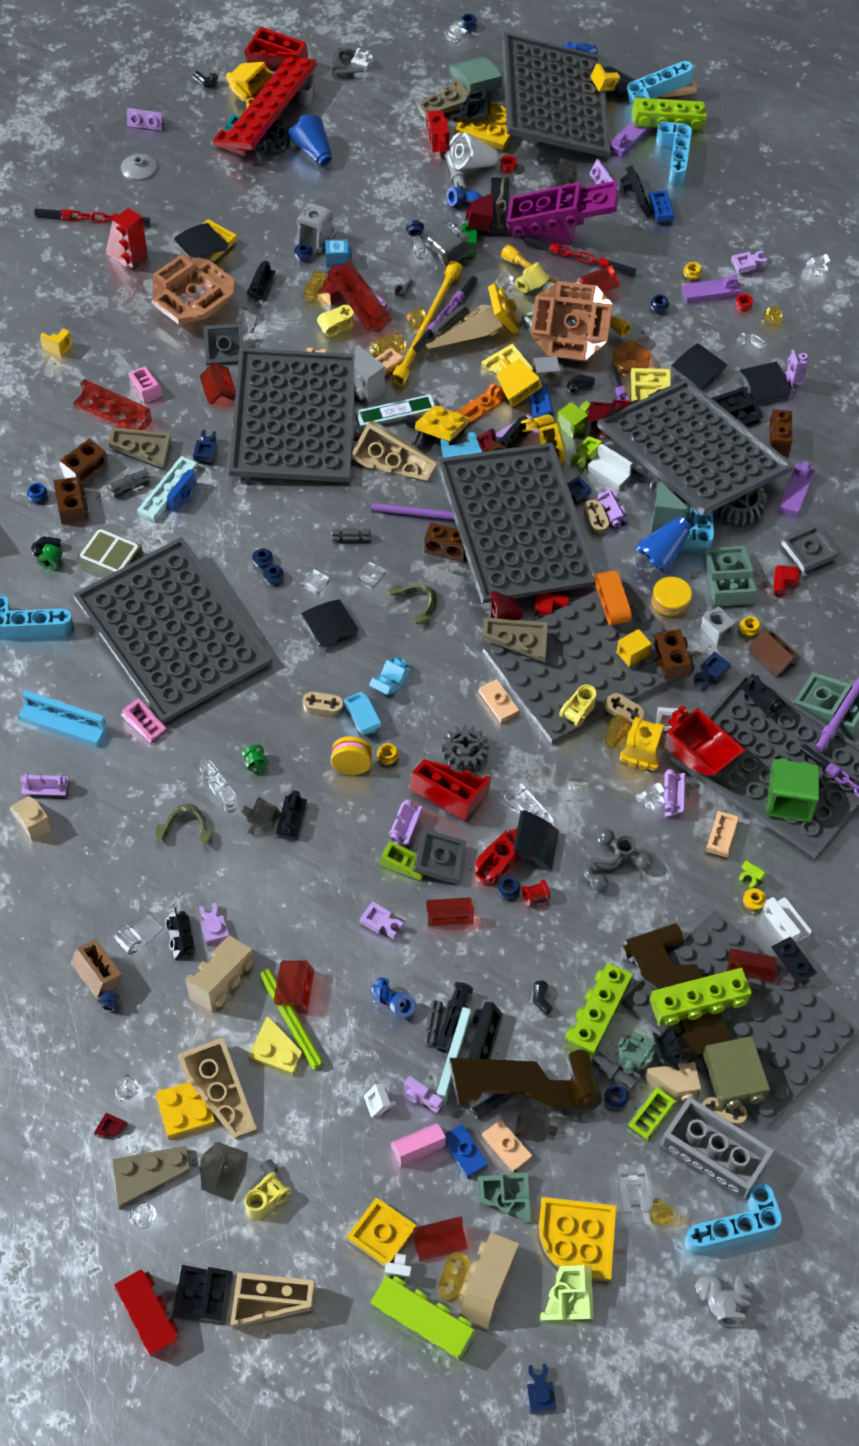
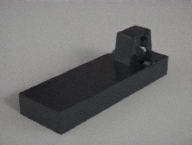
(633, 181)
(487, 1025)

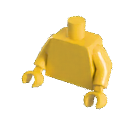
(248, 80)
(549, 432)

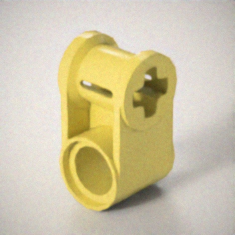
(532, 278)
(335, 321)
(577, 708)
(268, 1192)

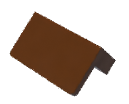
(773, 652)

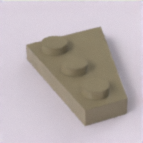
(447, 100)

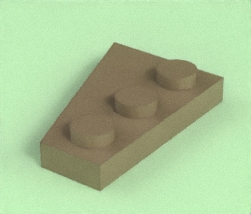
(141, 444)
(517, 635)
(146, 1171)

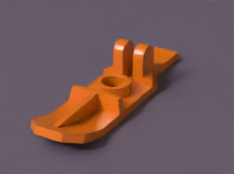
(477, 408)

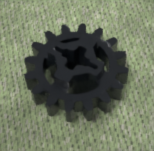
(275, 137)

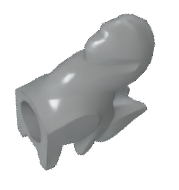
(724, 1303)

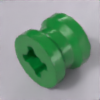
(50, 557)
(255, 759)

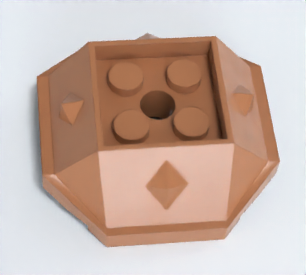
(182, 277)
(571, 302)

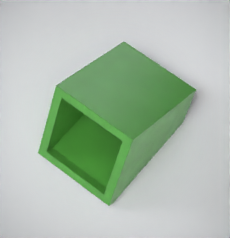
(793, 790)

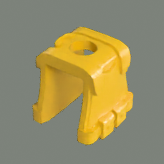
(643, 744)

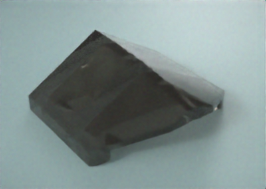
(222, 1170)

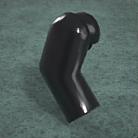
(203, 80)
(574, 384)
(39, 544)
(538, 997)

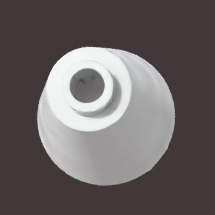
(470, 153)

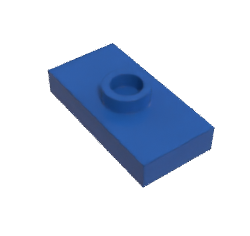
(661, 206)
(541, 402)
(181, 490)
(465, 1151)

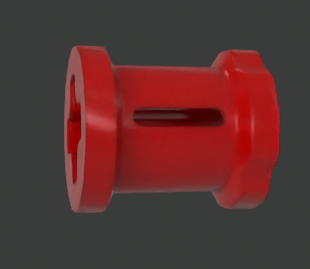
(536, 892)

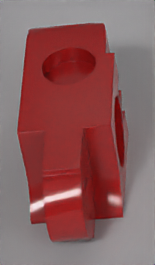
(438, 131)
(495, 863)

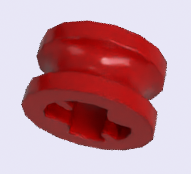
(508, 164)
(744, 298)

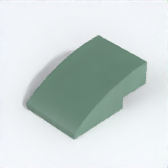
(477, 74)
(730, 576)
(822, 699)

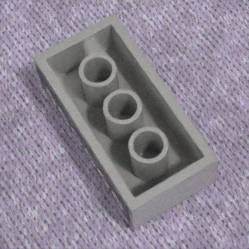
(717, 1147)

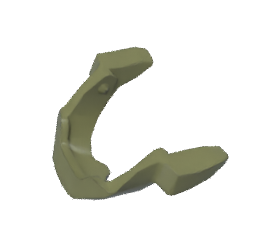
(423, 617)
(205, 834)

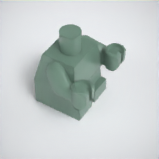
(636, 1052)

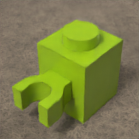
(573, 418)

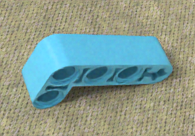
(661, 82)
(677, 137)
(700, 535)
(33, 622)
(730, 1224)

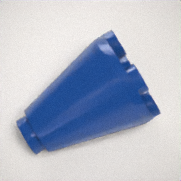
(312, 138)
(665, 543)

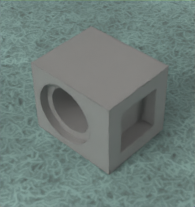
(547, 369)
(717, 625)

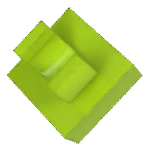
(753, 871)

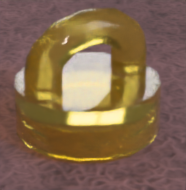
(414, 315)
(772, 316)
(661, 1212)

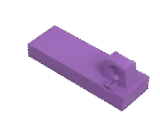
(627, 138)
(712, 289)
(797, 489)

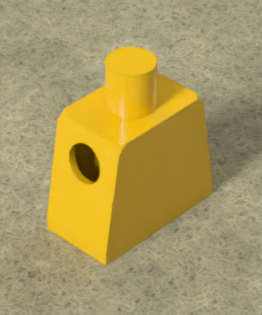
(517, 381)

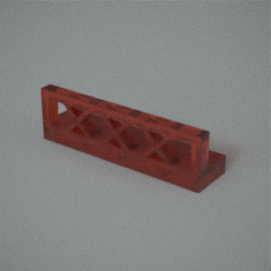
(360, 297)
(115, 403)

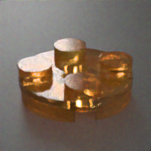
(627, 350)

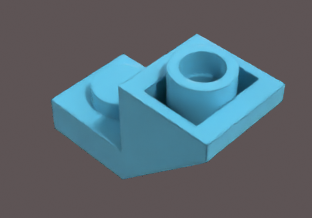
(392, 675)
(362, 713)

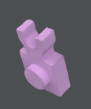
(746, 262)
(380, 919)
(213, 926)
(419, 1093)

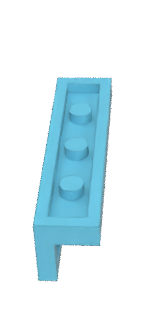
(62, 719)

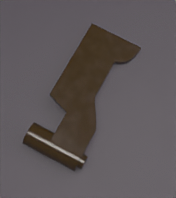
(655, 966)
(479, 1076)

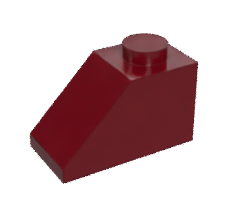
(480, 213)
(504, 607)

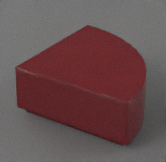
(486, 439)
(110, 1126)

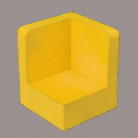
(603, 80)
(55, 343)
(634, 648)

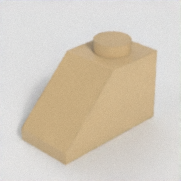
(31, 817)
(676, 1083)

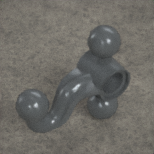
(607, 838)

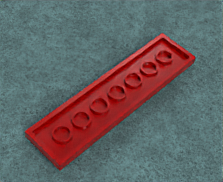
(269, 103)

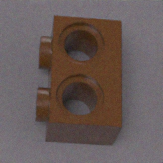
(781, 431)
(84, 461)
(69, 499)
(444, 542)
(668, 654)

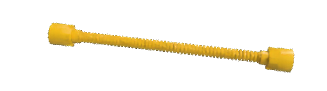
(512, 255)
(402, 371)

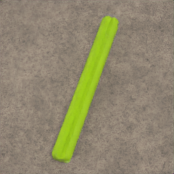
(294, 1023)

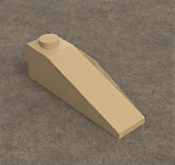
(475, 324)
(388, 452)
(216, 1081)

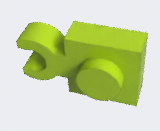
(586, 450)

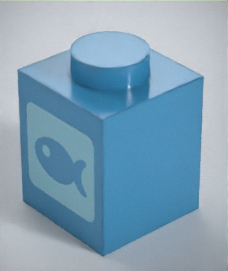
(337, 252)

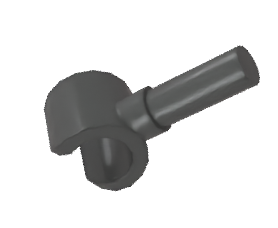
(402, 288)
(267, 1167)

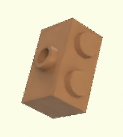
(96, 968)

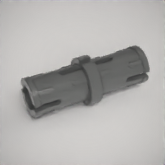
(129, 482)
(614, 1072)

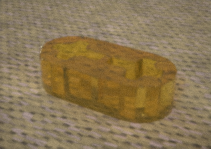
(314, 285)
(382, 344)
(448, 1275)

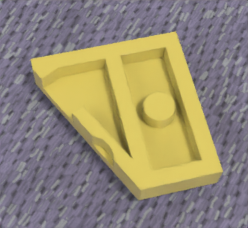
(510, 353)
(648, 382)
(275, 1049)

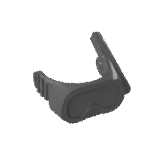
(339, 68)

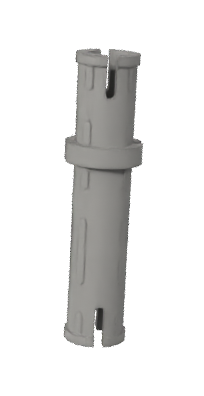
(457, 176)

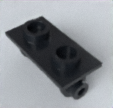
(261, 280)
(515, 436)
(762, 696)
(291, 815)
(179, 942)
(794, 960)
(669, 1048)

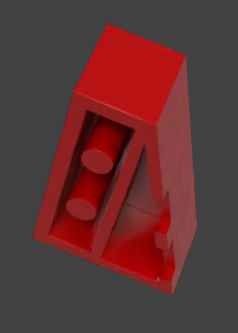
(273, 48)
(127, 239)
(448, 788)
(146, 1311)

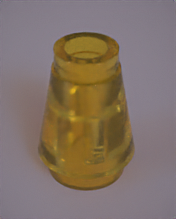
(616, 730)

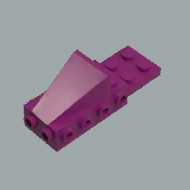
(559, 209)

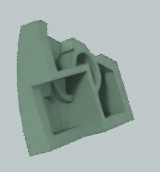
(507, 1192)

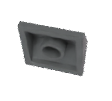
(223, 343)

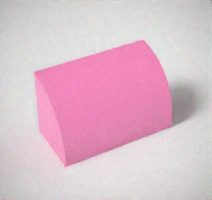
(419, 1144)

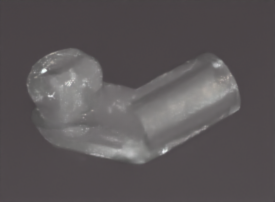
(190, 298)
(752, 339)

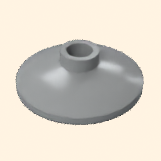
(139, 167)

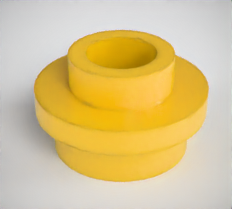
(693, 270)
(750, 622)
(387, 748)
(751, 904)

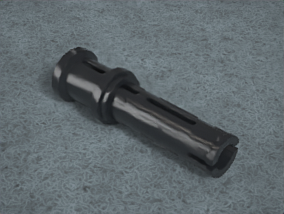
(454, 1006)

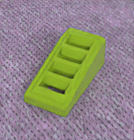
(392, 864)
(665, 1098)

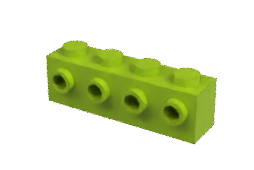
(652, 112)
(700, 997)
(599, 1010)
(422, 1317)

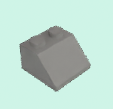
(368, 376)

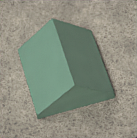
(666, 507)

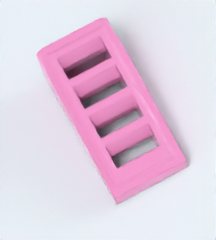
(146, 386)
(138, 704)

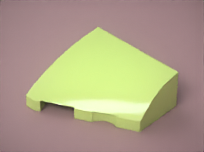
(571, 1295)

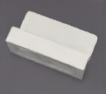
(611, 467)
(786, 919)

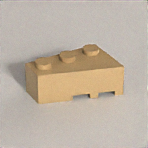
(219, 974)
(487, 1280)
(269, 1298)

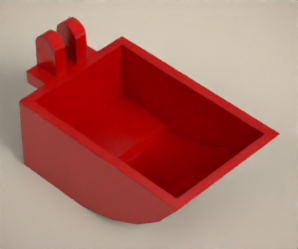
(700, 742)

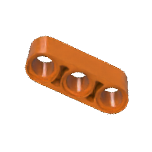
(613, 597)

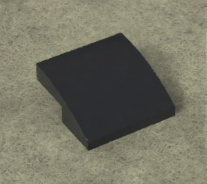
(201, 241)
(698, 365)
(765, 382)
(740, 405)
(329, 623)
(536, 840)
(202, 1294)

